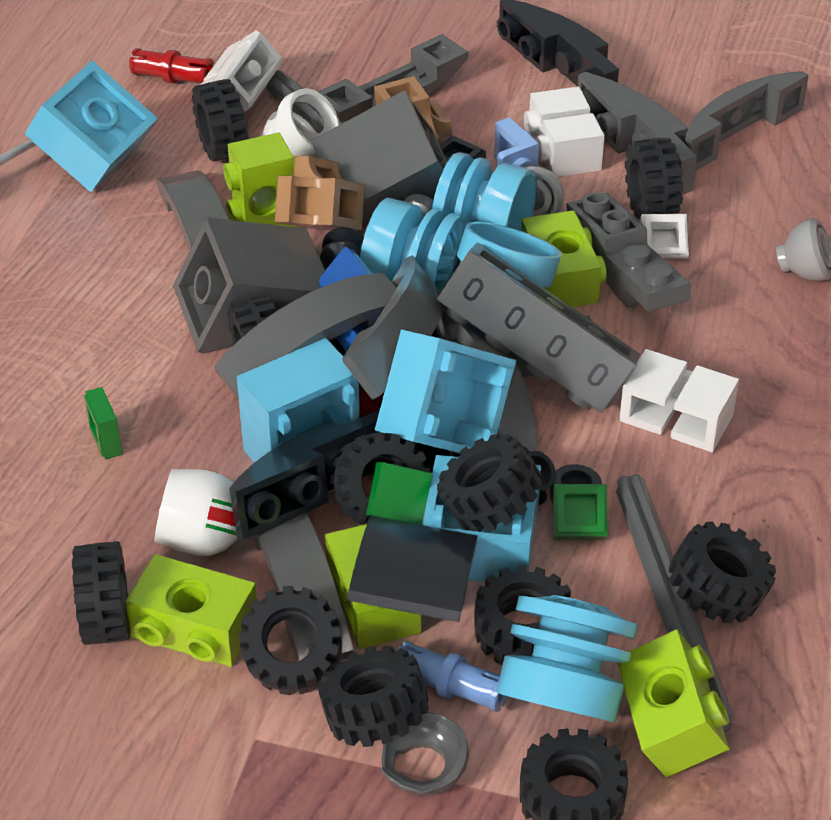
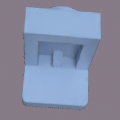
(514, 145)

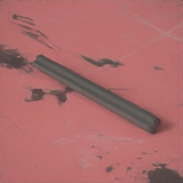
(656, 558)

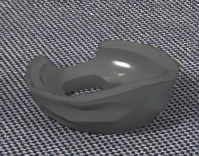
(434, 733)

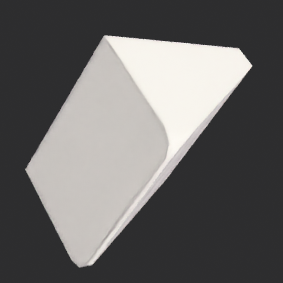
(667, 234)

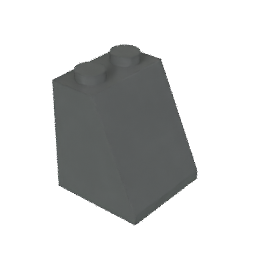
(387, 150)
(239, 263)

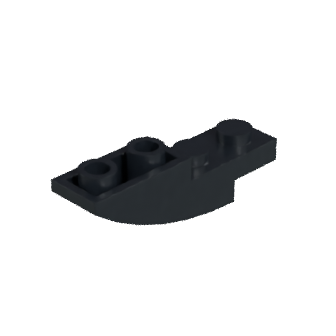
(554, 41)
(294, 476)

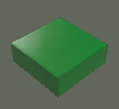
(102, 423)
(399, 493)
(580, 512)

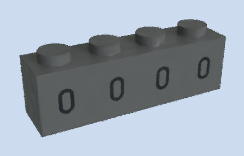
(538, 328)

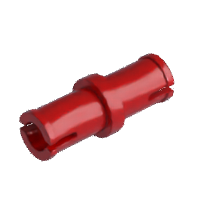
(170, 66)

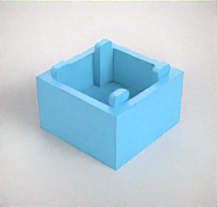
(90, 126)
(444, 392)
(295, 396)
(496, 549)

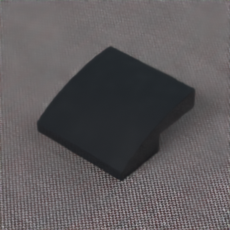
(413, 568)

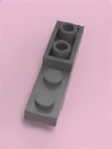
(631, 116)
(632, 267)

